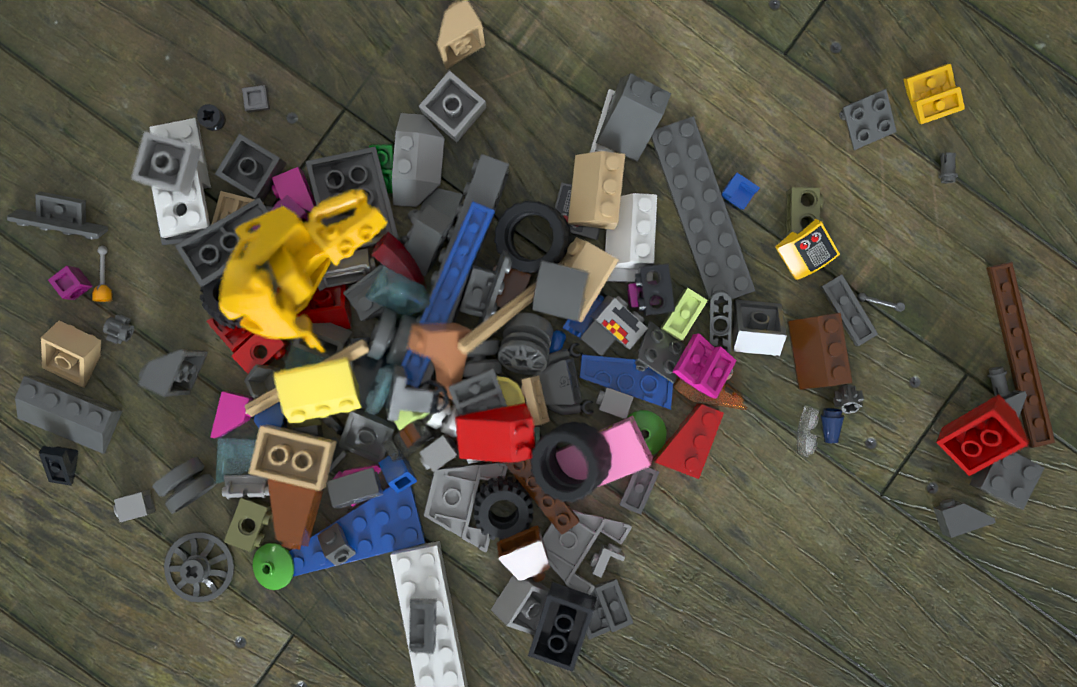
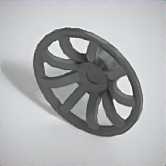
(198, 567)

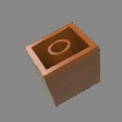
(293, 512)

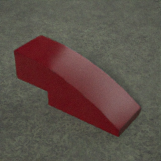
(397, 258)

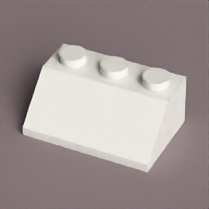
(634, 235)

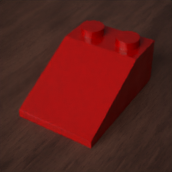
(496, 434)

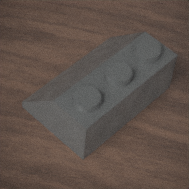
(173, 373)

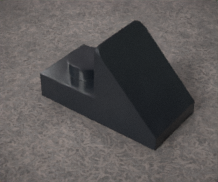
(59, 464)

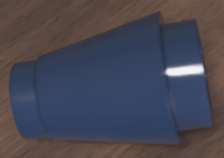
(831, 424)

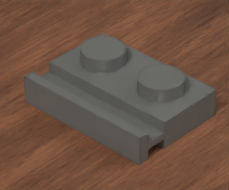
(357, 293)

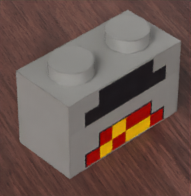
(620, 321)

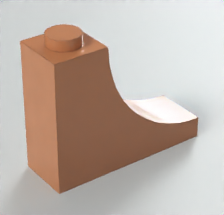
(441, 346)

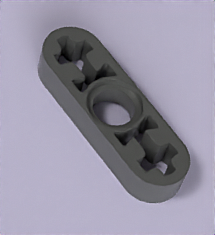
(727, 331)

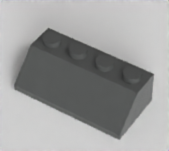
(66, 412)

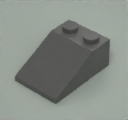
(632, 116)

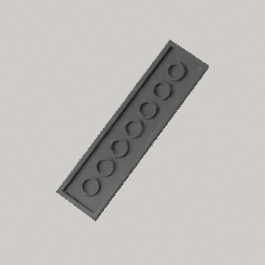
(701, 209)

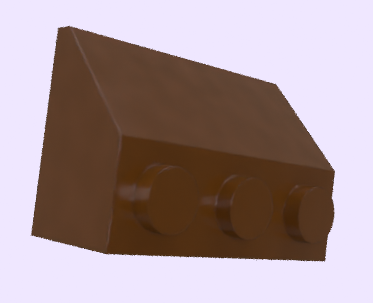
(819, 351)

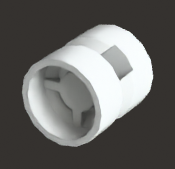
(444, 420)

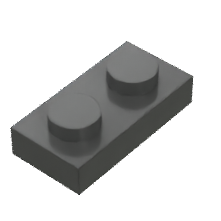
(639, 489)

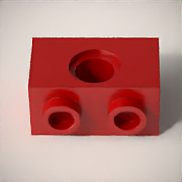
(248, 356)

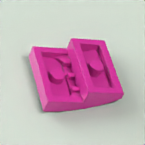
(704, 366)

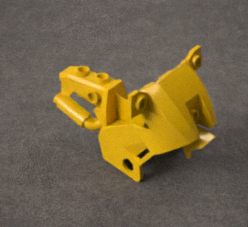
(299, 259)

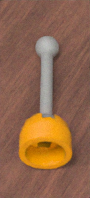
(102, 292)

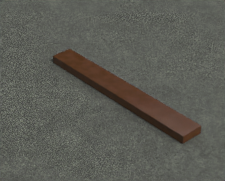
(1020, 353)

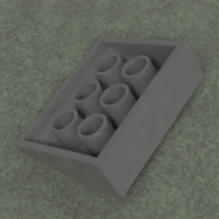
(351, 171)

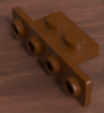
(557, 511)

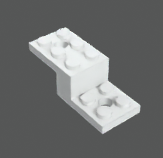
(166, 201)

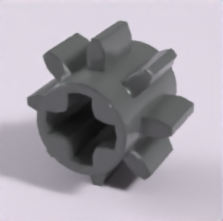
(118, 329)
(848, 399)

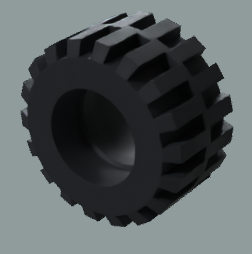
(211, 301)
(502, 526)

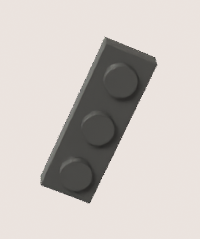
(852, 314)

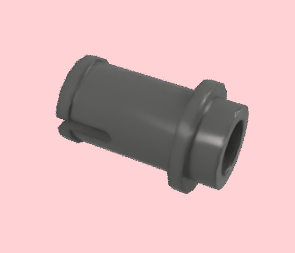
(948, 168)
(999, 381)

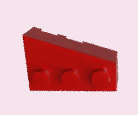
(691, 442)

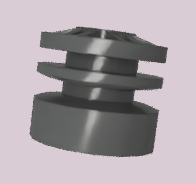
(526, 344)

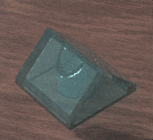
(398, 293)

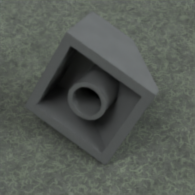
(758, 327)

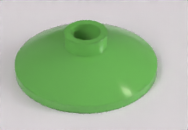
(654, 425)
(280, 565)

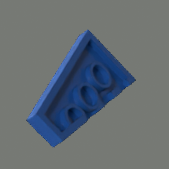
(623, 376)

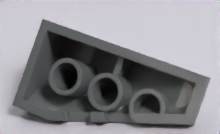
(211, 248)

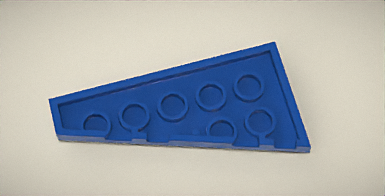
(371, 529)

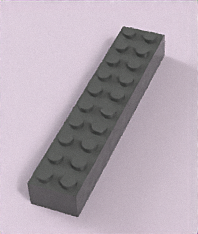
(486, 189)

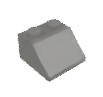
(521, 604)

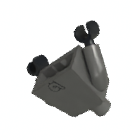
(561, 383)

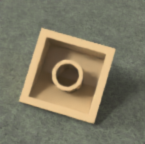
(70, 353)

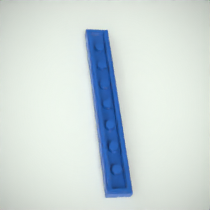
(450, 283)

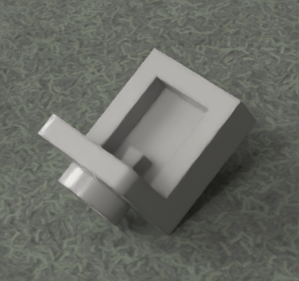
(600, 560)

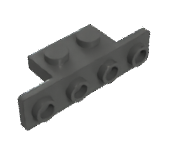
(59, 214)
(483, 287)

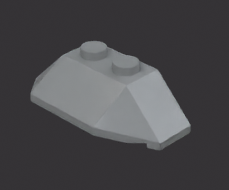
(416, 160)

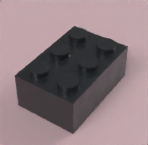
(562, 626)

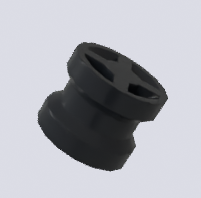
(215, 121)

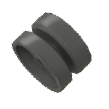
(389, 336)
(477, 362)
(183, 483)

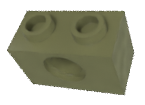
(239, 533)

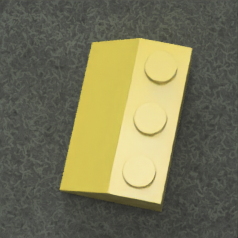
(318, 390)

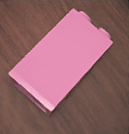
(627, 450)

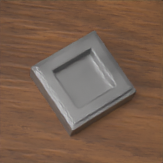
(256, 98)

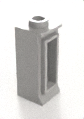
(349, 269)

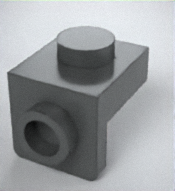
(335, 545)

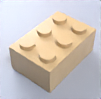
(292, 457)

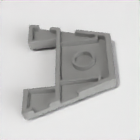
(453, 498)
(568, 550)

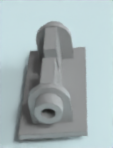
(245, 485)

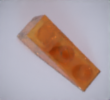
(724, 398)

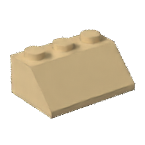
(460, 33)
(596, 189)
(598, 263)

